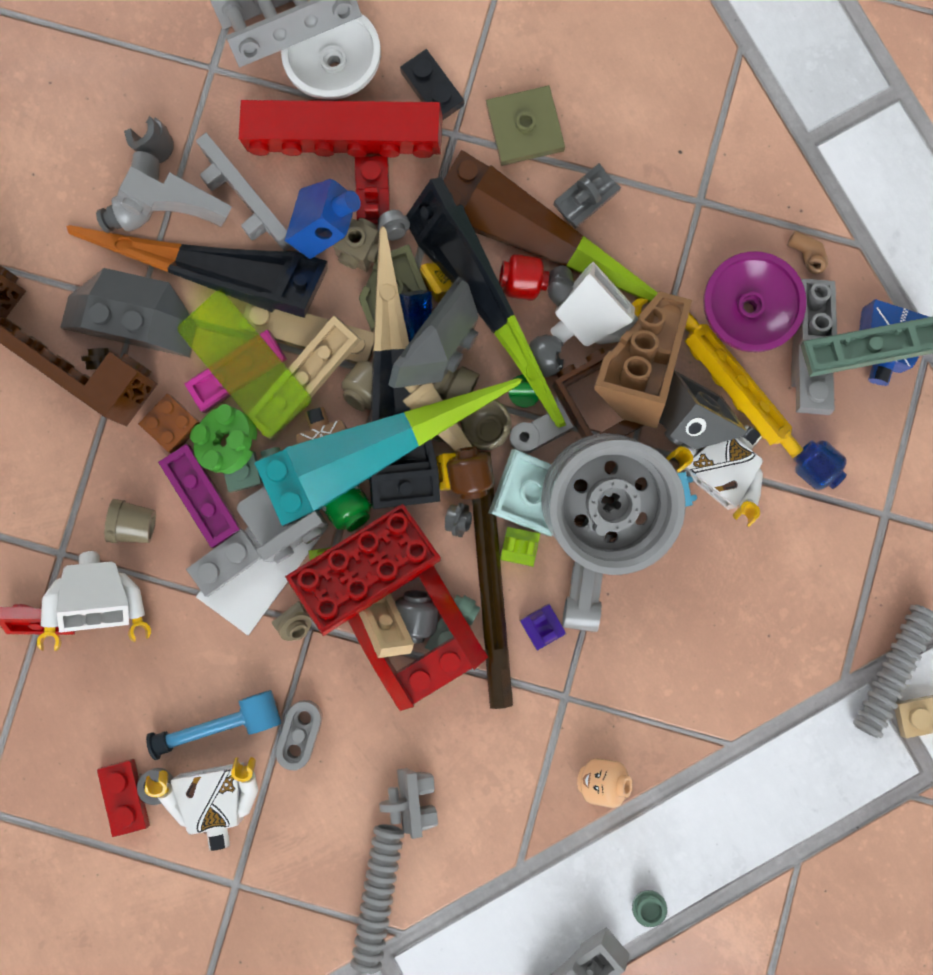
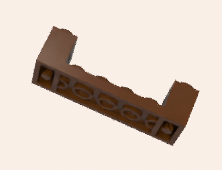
(113, 390)

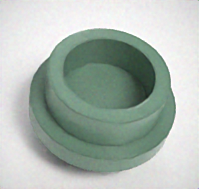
(649, 908)

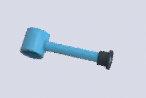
(255, 713)

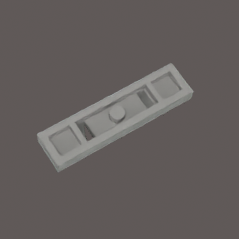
(223, 171)

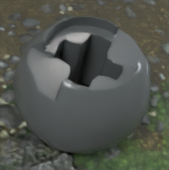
(546, 352)

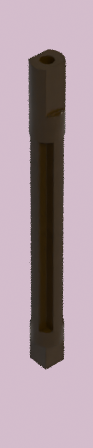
(492, 602)

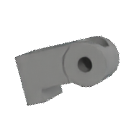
(531, 436)

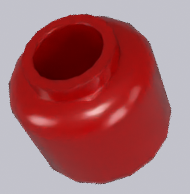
(523, 277)

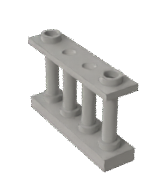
(280, 29)

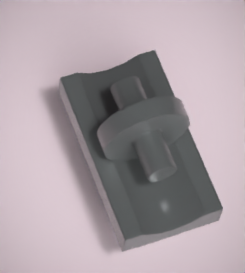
(586, 196)

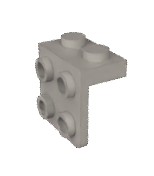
(275, 540)

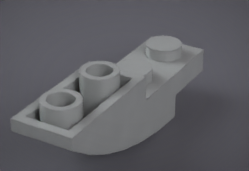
(814, 393)

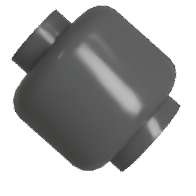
(418, 614)

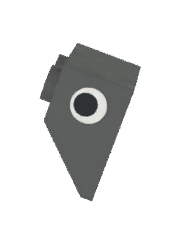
(697, 415)

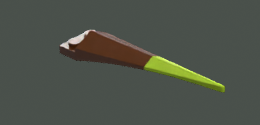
(514, 217)

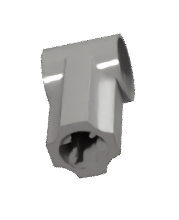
(582, 606)

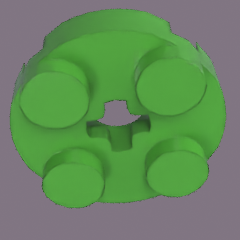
(208, 438)

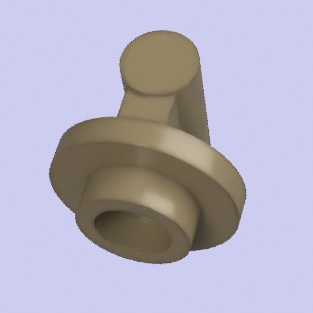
(293, 623)

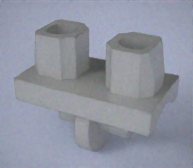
(406, 800)

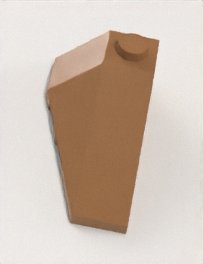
(641, 366)

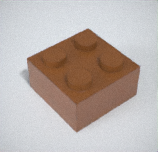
(169, 423)

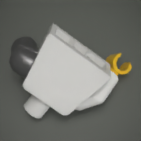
(590, 306)

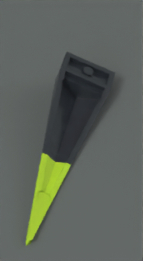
(452, 244)

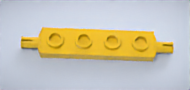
(740, 386)

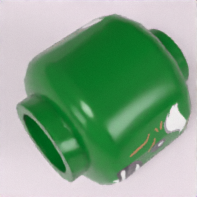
(349, 510)

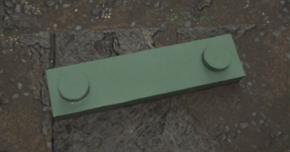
(868, 346)

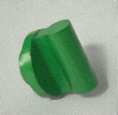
(523, 394)

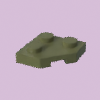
(407, 278)

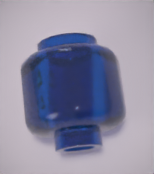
(821, 465)

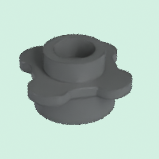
(458, 519)

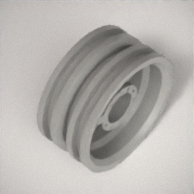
(635, 544)

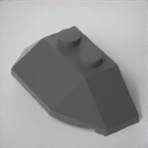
(128, 311)
(439, 340)

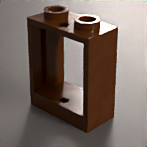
(572, 375)

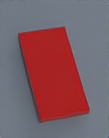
(362, 569)

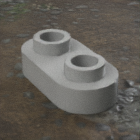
(300, 734)

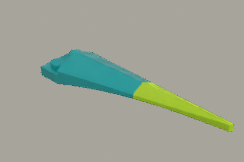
(325, 468)

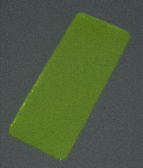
(244, 364)

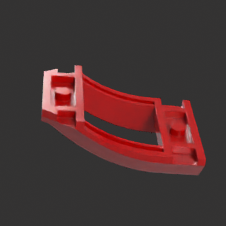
(435, 667)

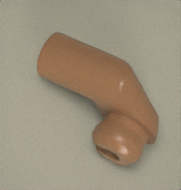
(812, 251)

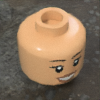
(604, 783)

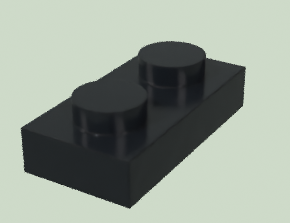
(431, 83)

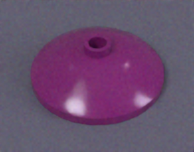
(769, 287)

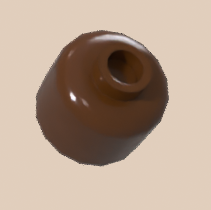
(470, 473)

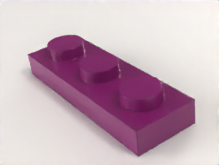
(200, 496)

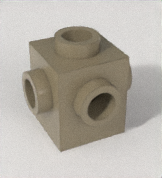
(363, 252)

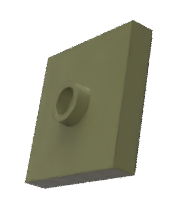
(525, 125)

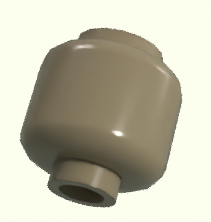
(358, 386)

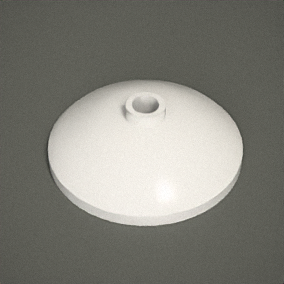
(350, 44)

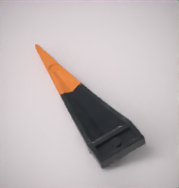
(257, 277)

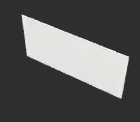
(254, 590)

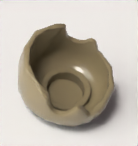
(488, 426)

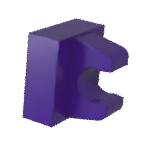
(542, 627)

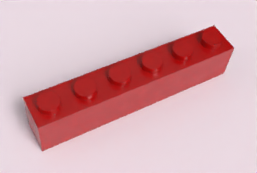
(341, 127)

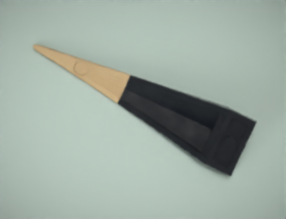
(416, 475)

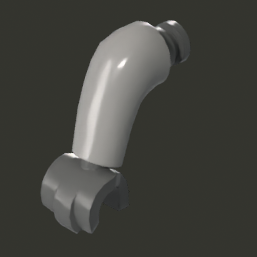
(150, 152)

